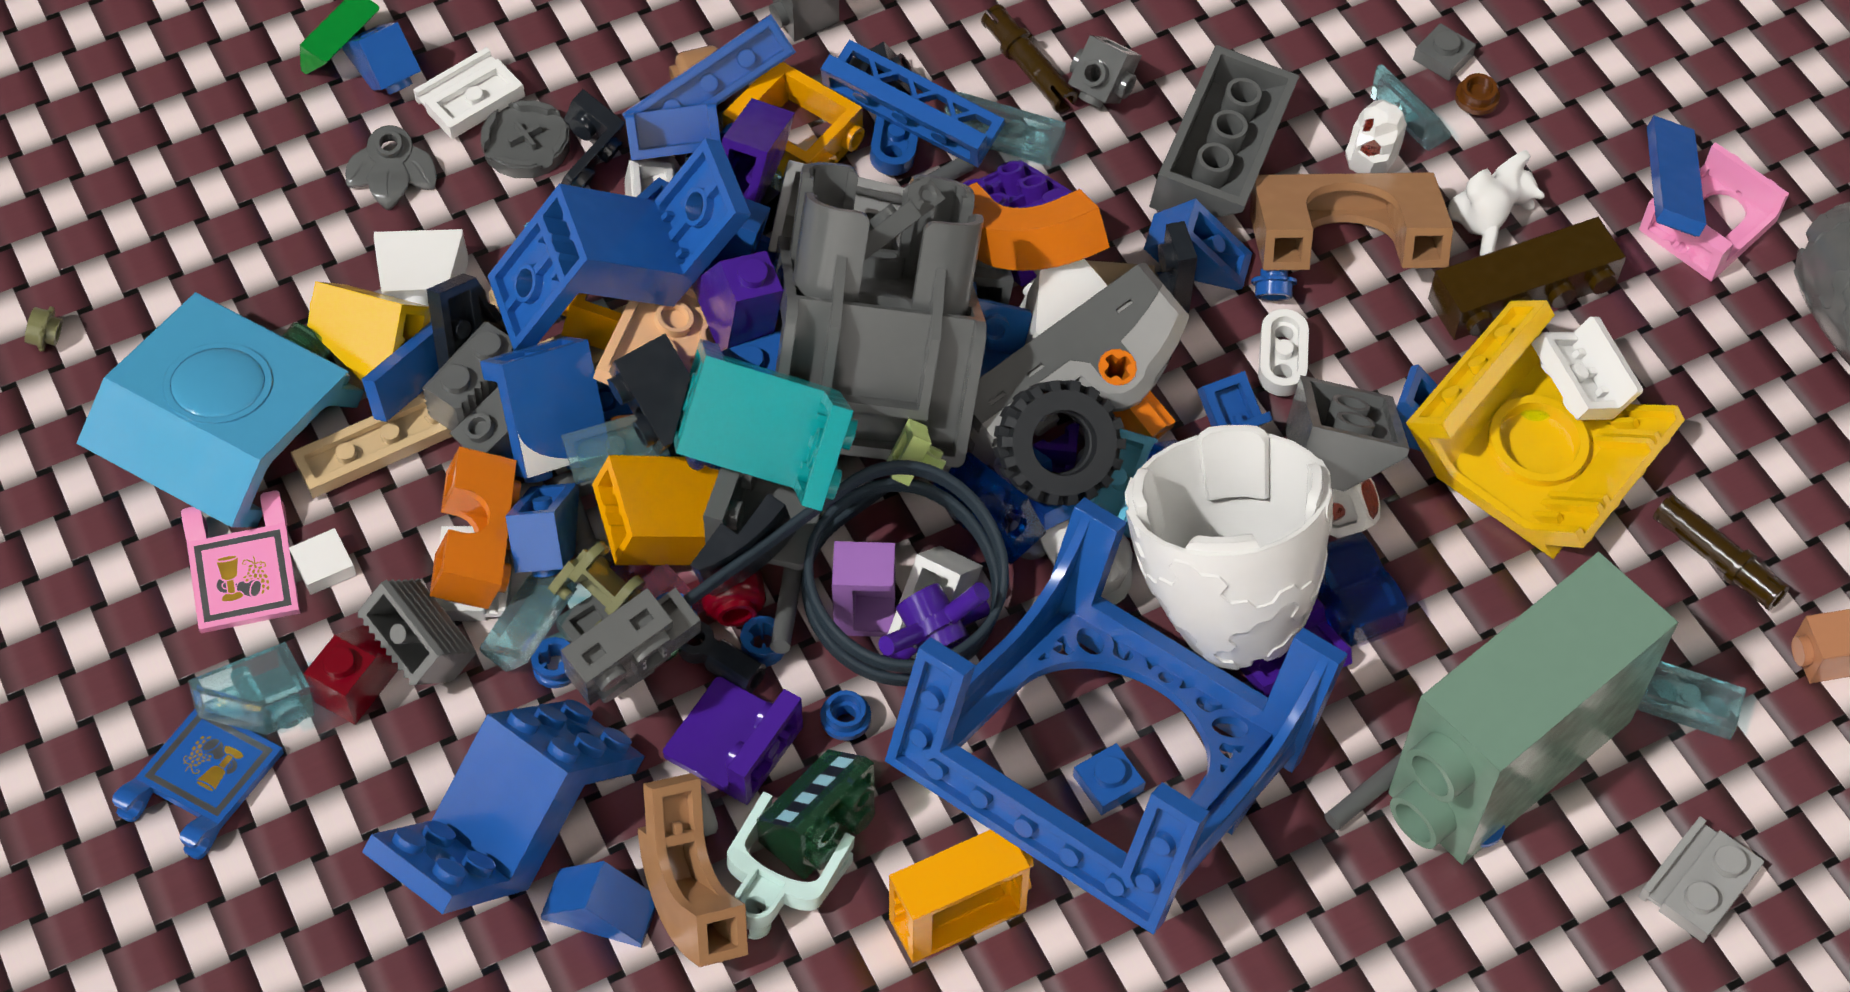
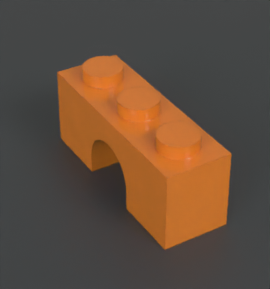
(473, 565)

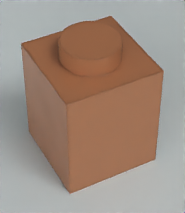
(1823, 646)

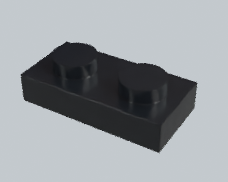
(1177, 263)

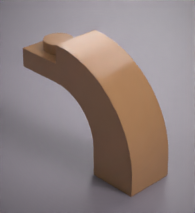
(688, 897)

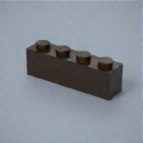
(1547, 268)

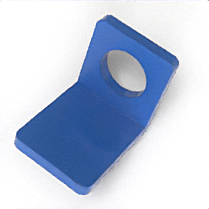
(1005, 325)

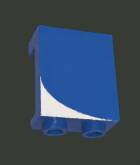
(544, 396)

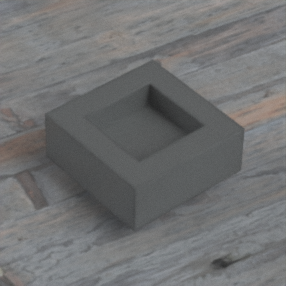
(1444, 52)

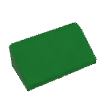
(335, 33)

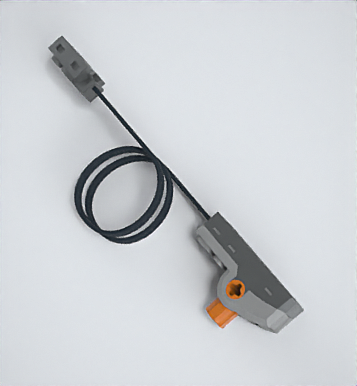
(1109, 342)

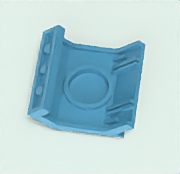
(211, 407)

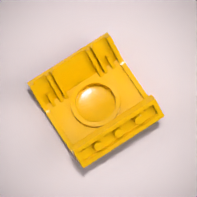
(1543, 477)

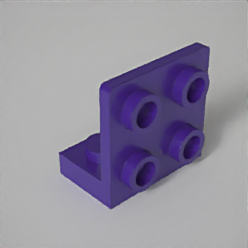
(735, 738)

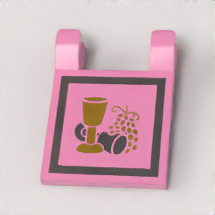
(242, 573)

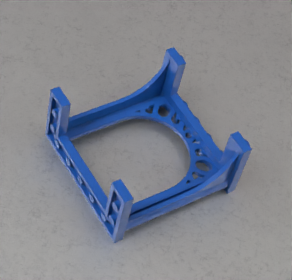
(955, 698)

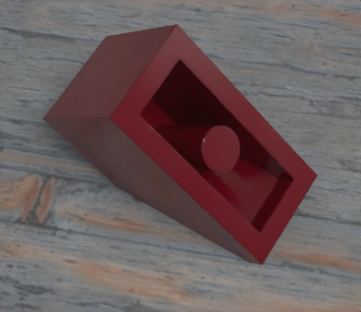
(350, 673)

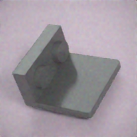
(738, 497)

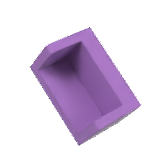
(863, 587)

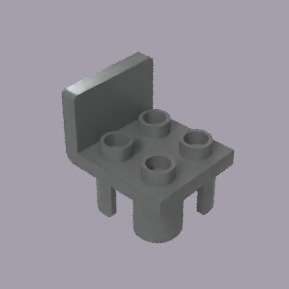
(889, 330)

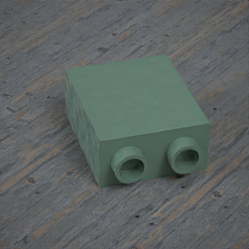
(1527, 708)

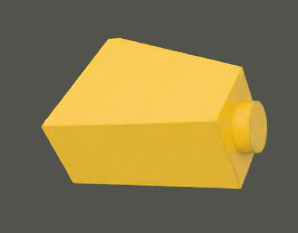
(363, 324)

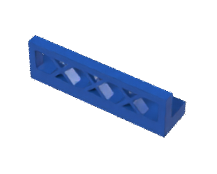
(911, 111)

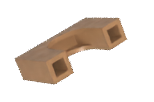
(1399, 204)

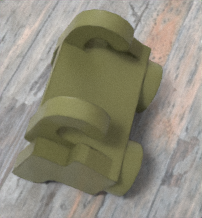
(598, 578)

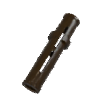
(1019, 46)
(1736, 564)

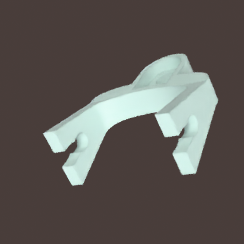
(769, 890)

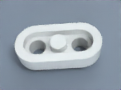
(1283, 355)

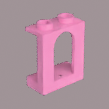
(1711, 252)

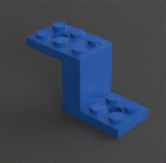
(618, 245)
(504, 805)

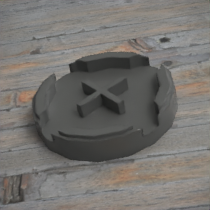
(525, 139)

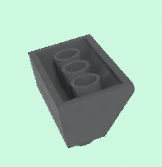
(1224, 134)

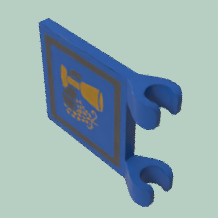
(204, 771)

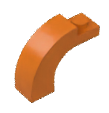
(1039, 234)

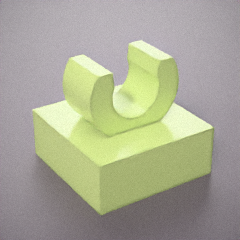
(915, 445)

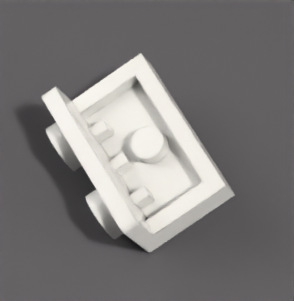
(1588, 370)

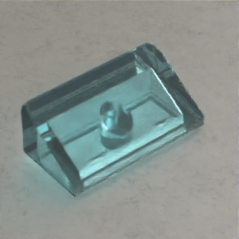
(1420, 120)
(524, 623)

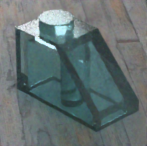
(255, 692)

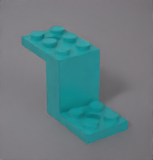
(765, 424)

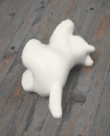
(1491, 197)

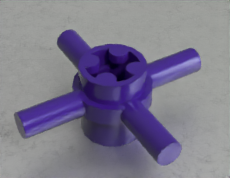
(933, 615)

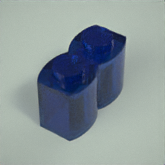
(1359, 592)

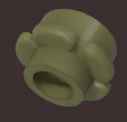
(43, 328)

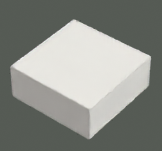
(322, 561)

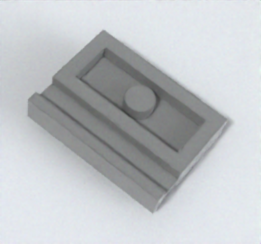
(1701, 879)

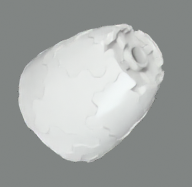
(1233, 539)

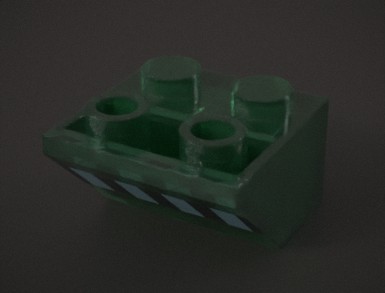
(818, 810)

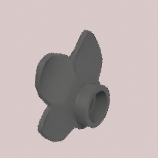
(393, 170)

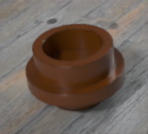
(1477, 94)

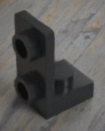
(596, 124)

